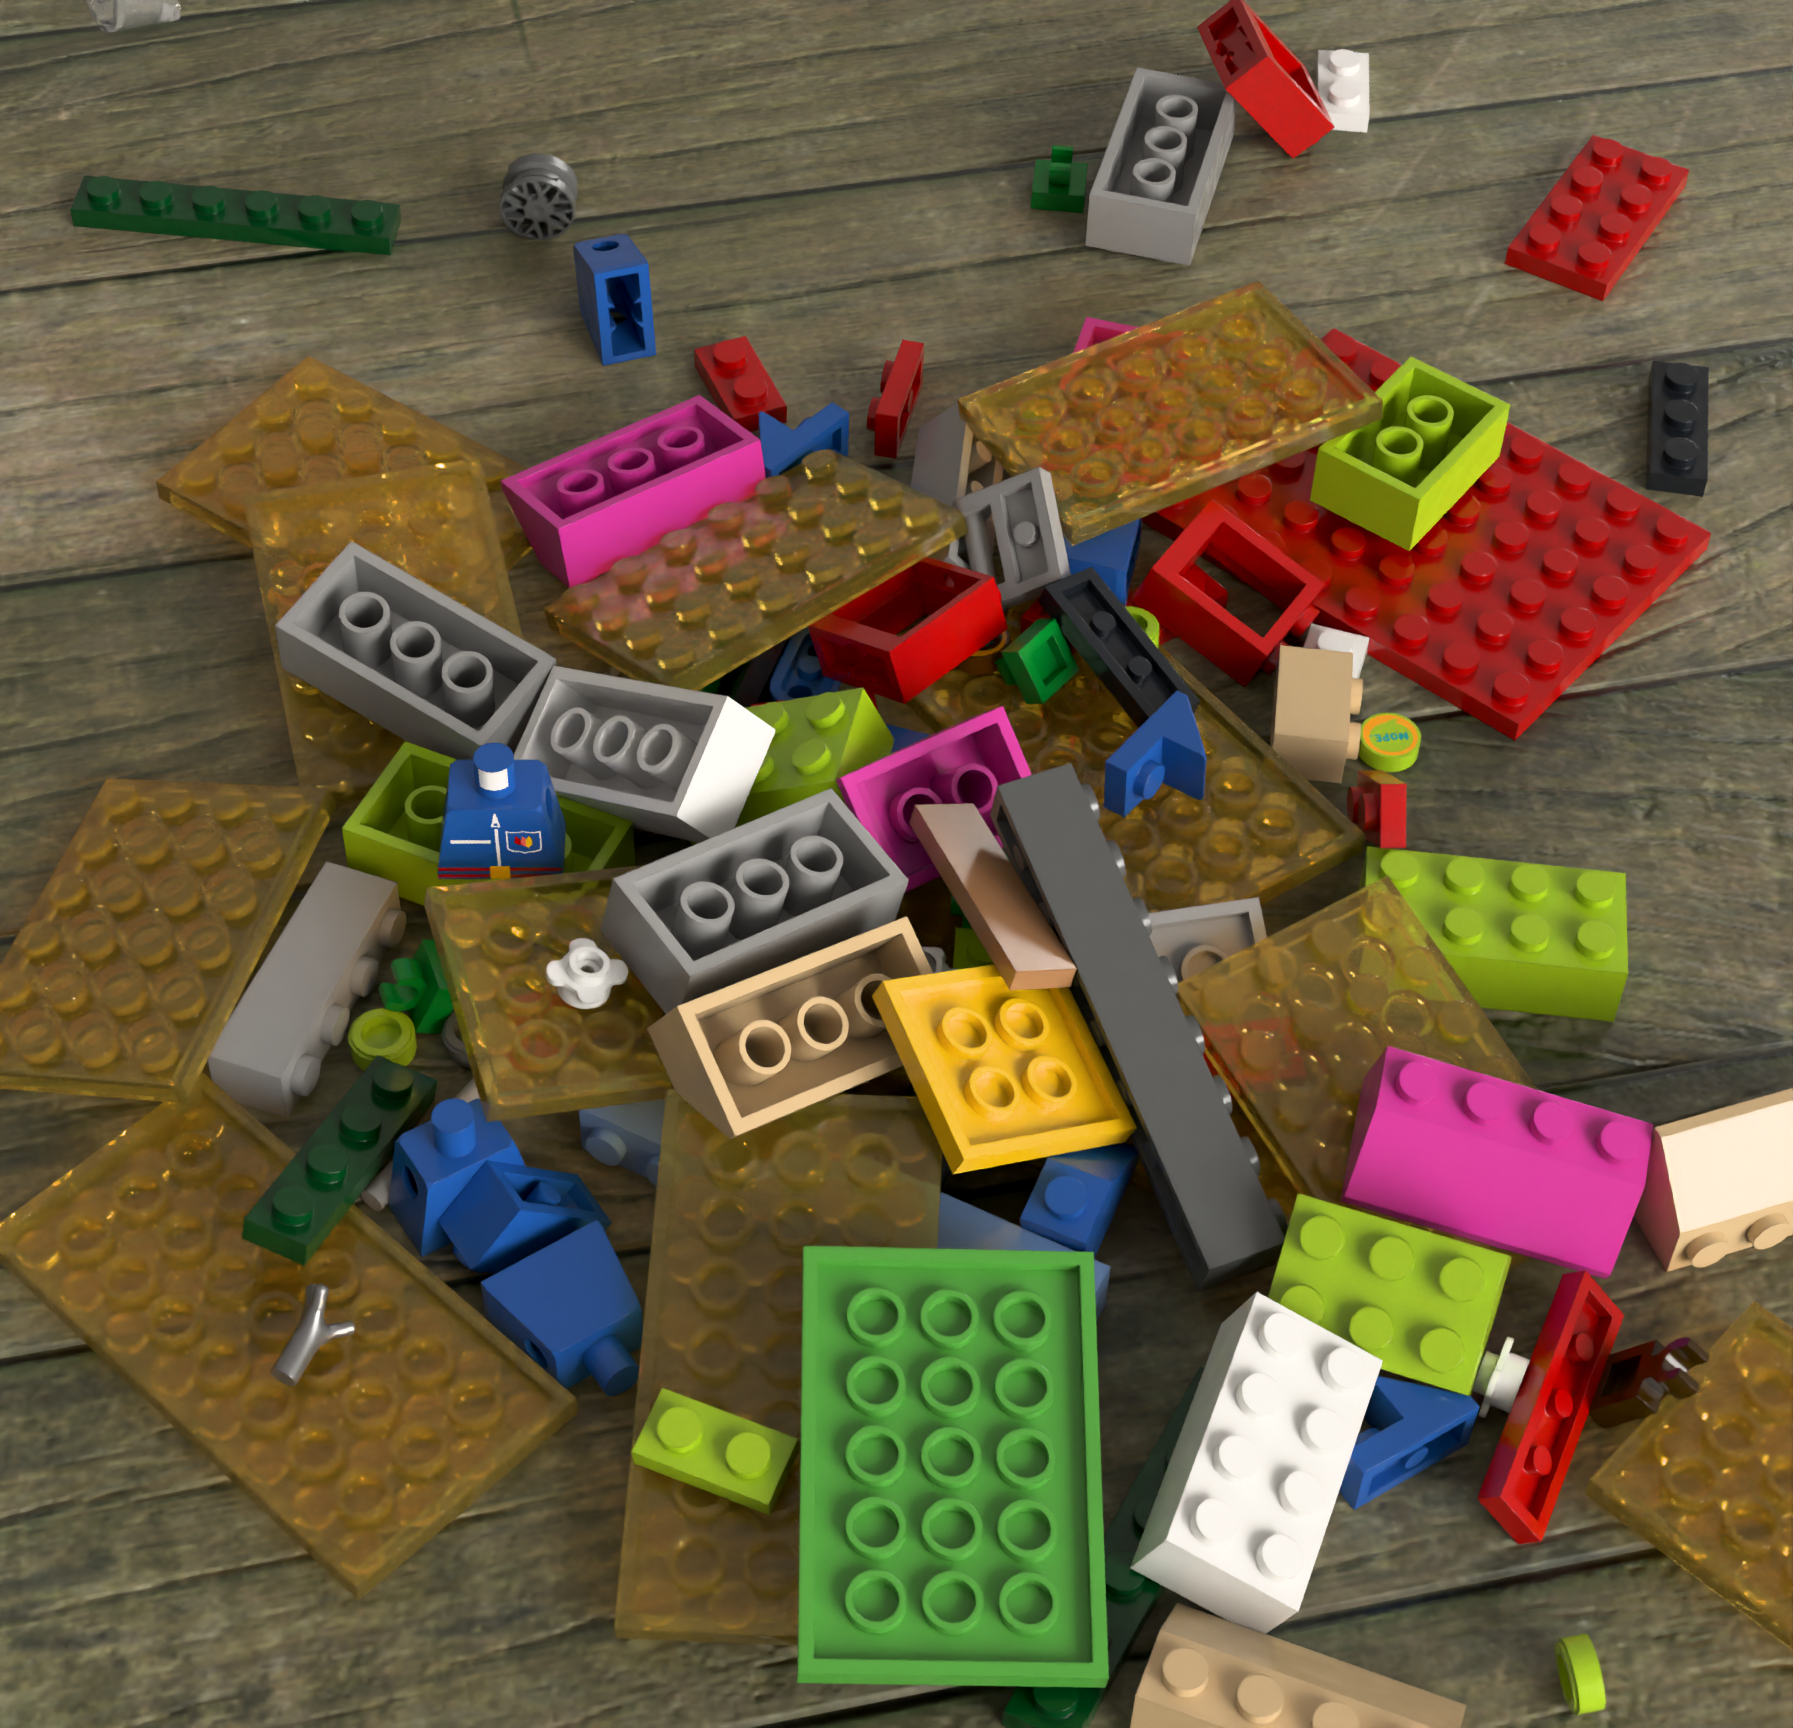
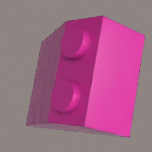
(944, 768)

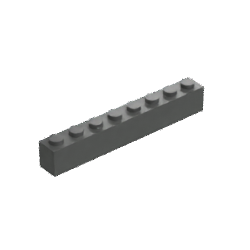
(1151, 1048)

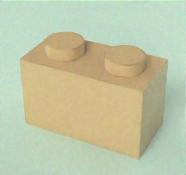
(1313, 711)

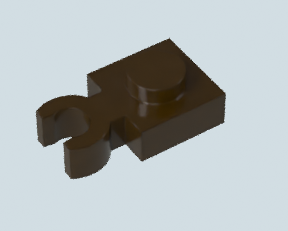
(1642, 1377)

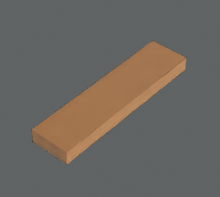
(992, 897)

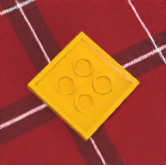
(1001, 1068)

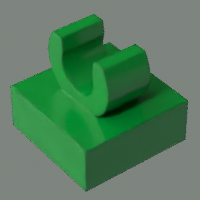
(1059, 182)
(1038, 661)
(419, 989)

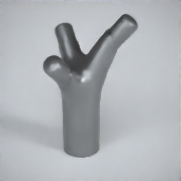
(308, 1336)

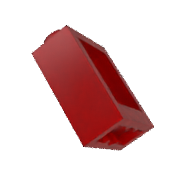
(1265, 77)
(1207, 624)
(860, 638)

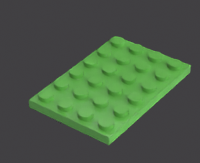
(950, 1469)

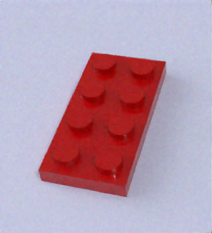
(1597, 217)

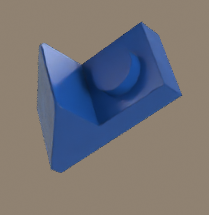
(787, 447)
(1159, 752)
(1407, 1434)

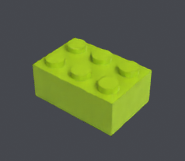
(1416, 459)
(814, 746)
(1392, 1290)

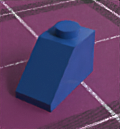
(1079, 1195)
(514, 1213)

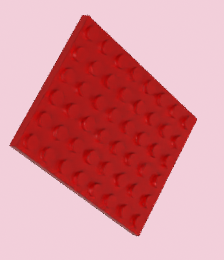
(1500, 593)

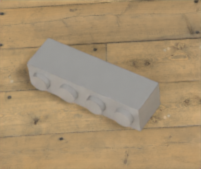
(950, 466)
(307, 989)

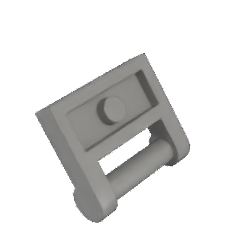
(1025, 531)

